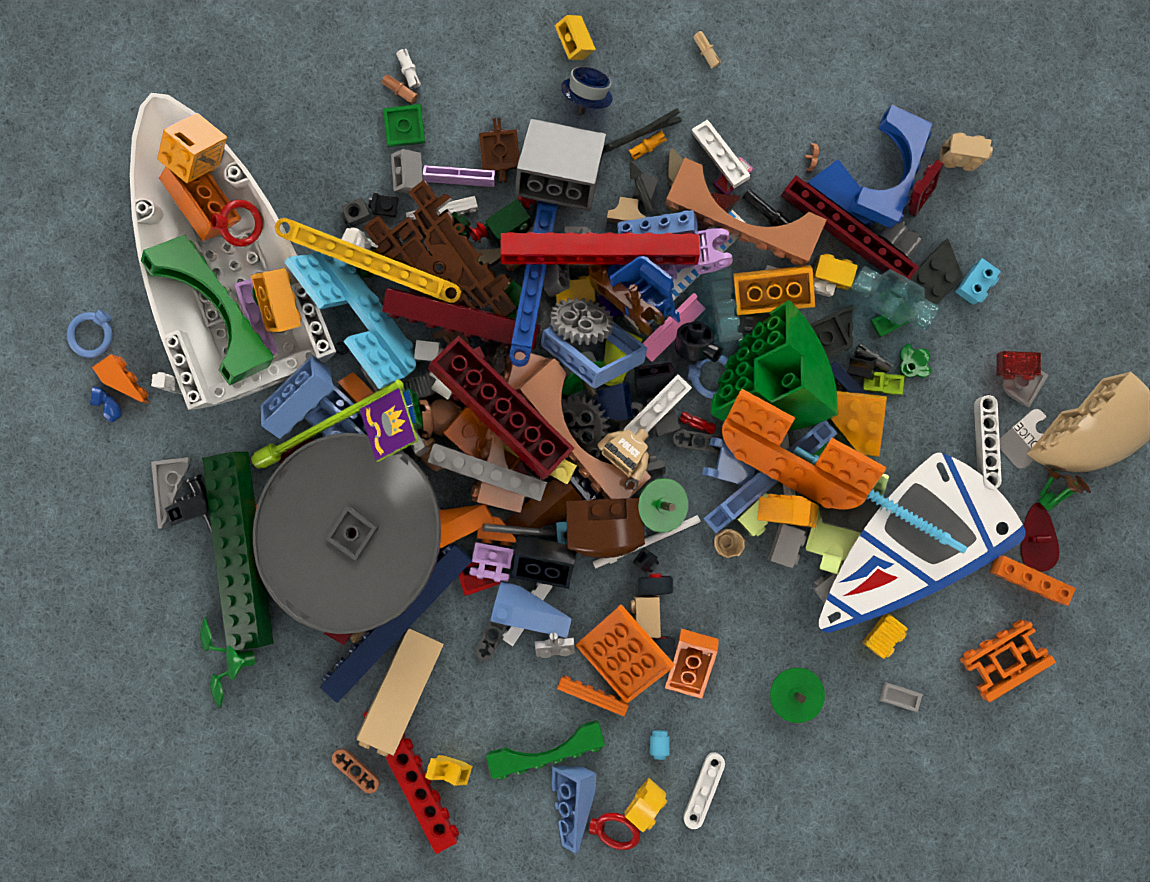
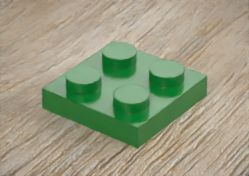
(404, 125)

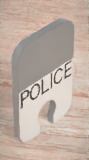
(1021, 438)

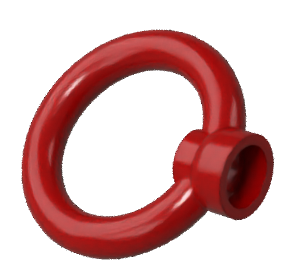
(220, 223)
(597, 828)

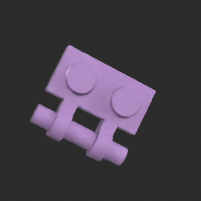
(494, 556)

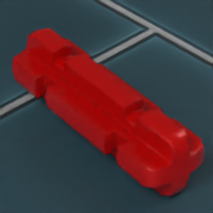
(697, 422)

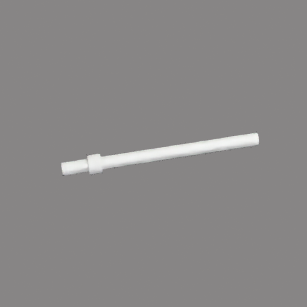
(651, 539)

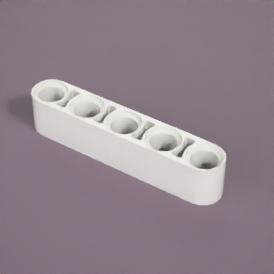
(992, 434)

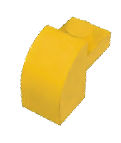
(449, 769)

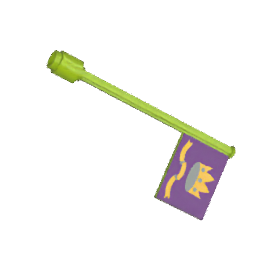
(384, 418)

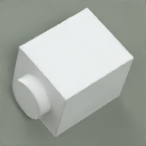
(427, 351)

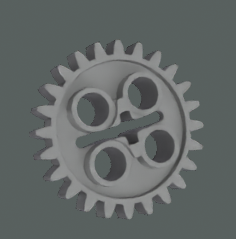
(592, 321)

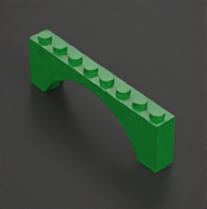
(182, 262)

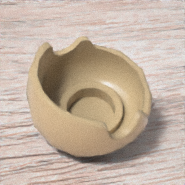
(726, 537)

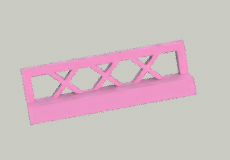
(667, 333)

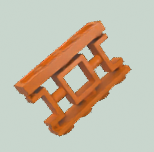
(1015, 673)

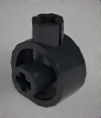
(697, 343)

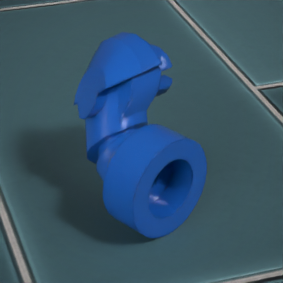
(111, 407)

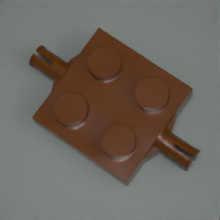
(499, 150)

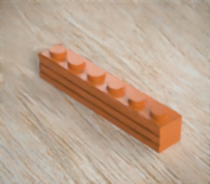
(593, 696)

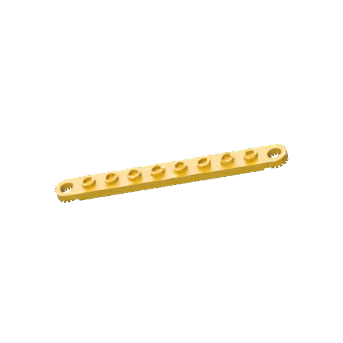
(367, 260)

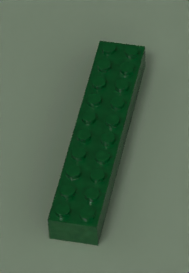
(232, 521)

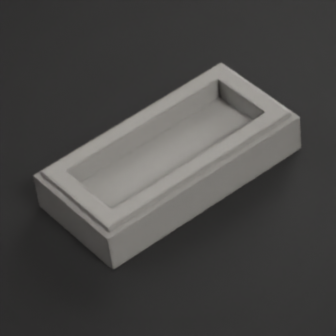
(900, 697)

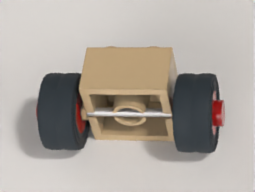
(647, 608)

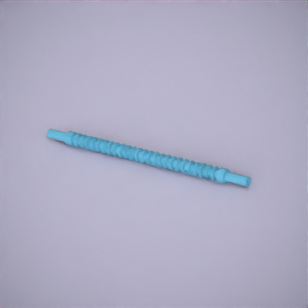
(944, 537)

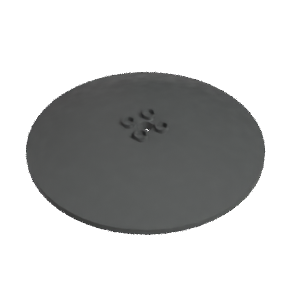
(306, 543)

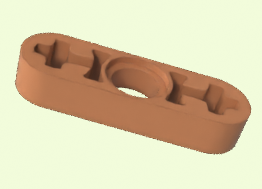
(341, 766)

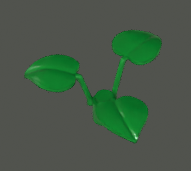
(234, 658)

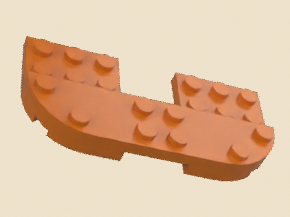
(835, 481)

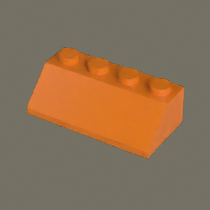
(198, 201)

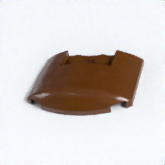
(604, 527)

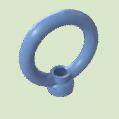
(101, 319)
(693, 374)

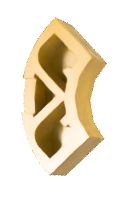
(646, 805)

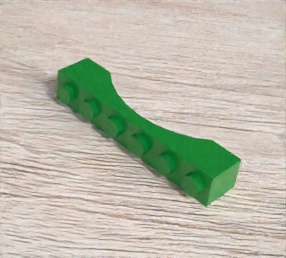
(507, 761)

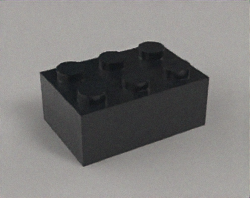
(543, 562)

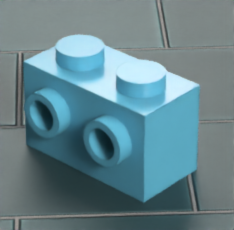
(978, 281)

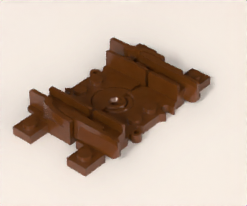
(445, 248)

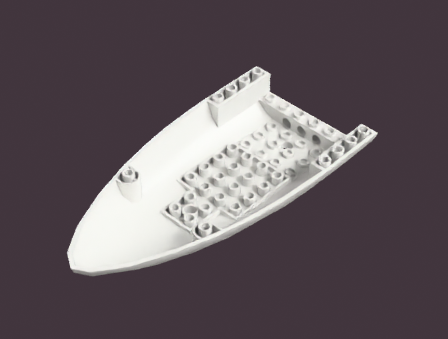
(186, 318)

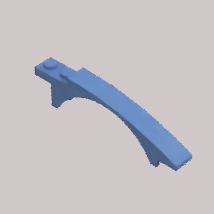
(762, 483)

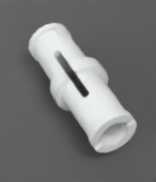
(408, 68)

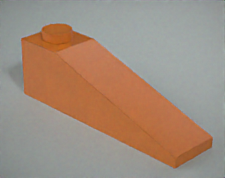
(462, 521)

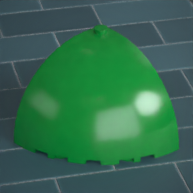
(782, 367)

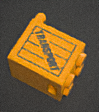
(191, 147)

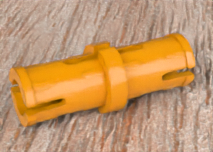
(647, 145)

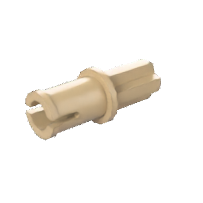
(707, 49)

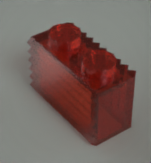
(1018, 364)

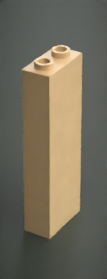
(399, 692)

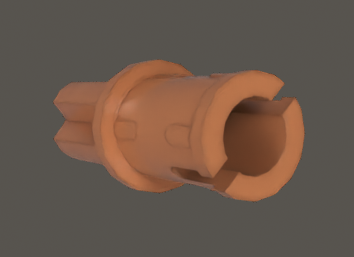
(399, 89)

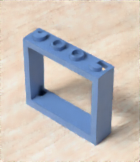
(586, 369)

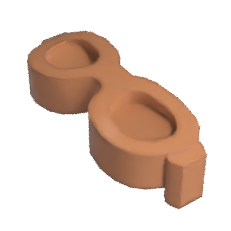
(814, 158)

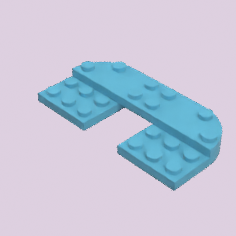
(381, 350)

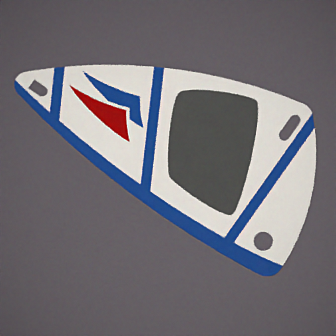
(901, 564)

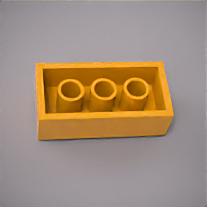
(770, 288)

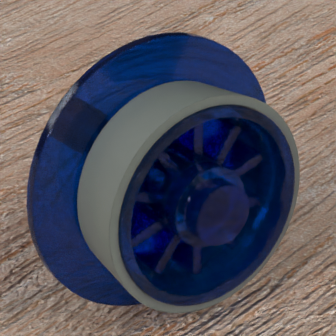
(588, 88)

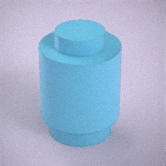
(659, 744)

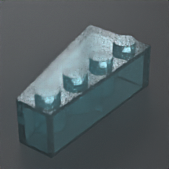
(722, 307)

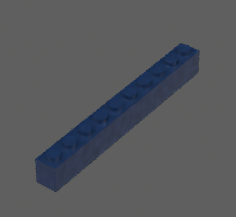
(379, 640)

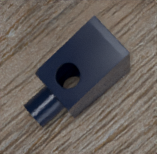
(616, 402)

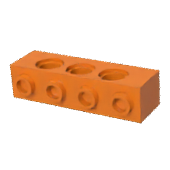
(1032, 580)

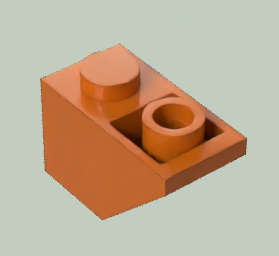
(504, 538)

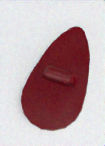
(1040, 544)

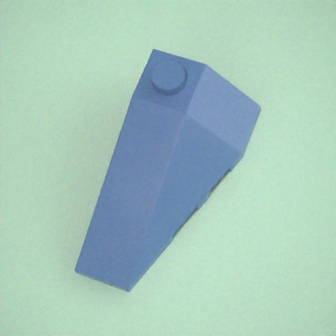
(524, 610)
(575, 795)

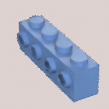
(667, 223)

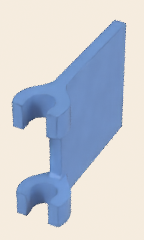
(728, 467)

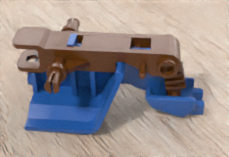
(637, 290)

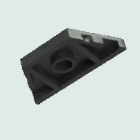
(938, 273)
(835, 331)
(851, 519)

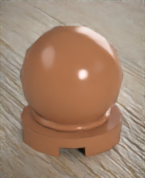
(437, 416)

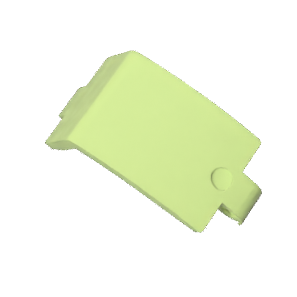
(834, 541)

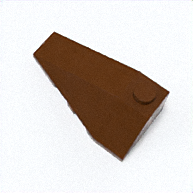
(548, 510)

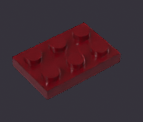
(923, 189)

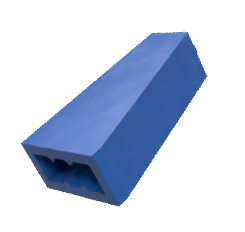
(839, 188)

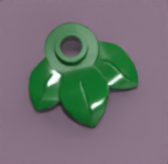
(916, 360)

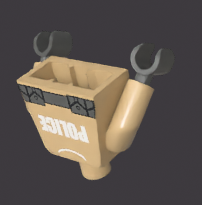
(626, 452)

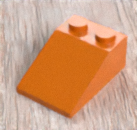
(692, 662)

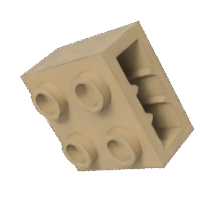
(965, 151)

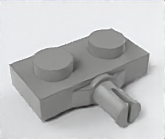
(554, 646)

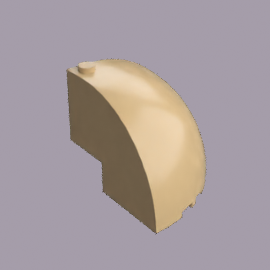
(1101, 431)

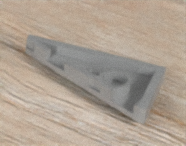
(167, 481)

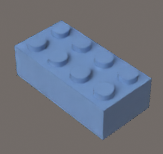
(296, 397)

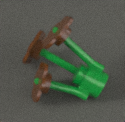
(1050, 500)

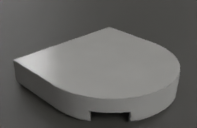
(1024, 391)

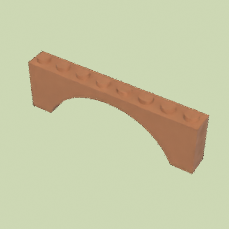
(791, 240)
(544, 393)
(494, 449)

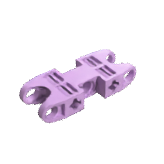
(709, 257)

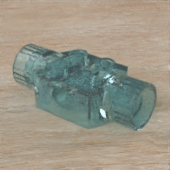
(895, 297)

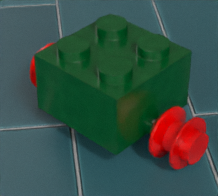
(509, 219)

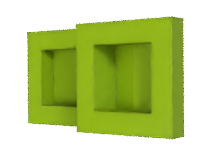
(885, 384)

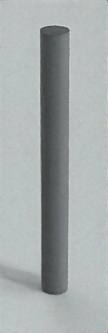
(519, 530)

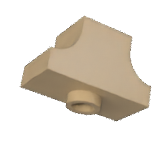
(626, 210)

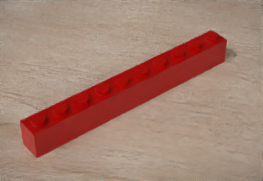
(599, 248)

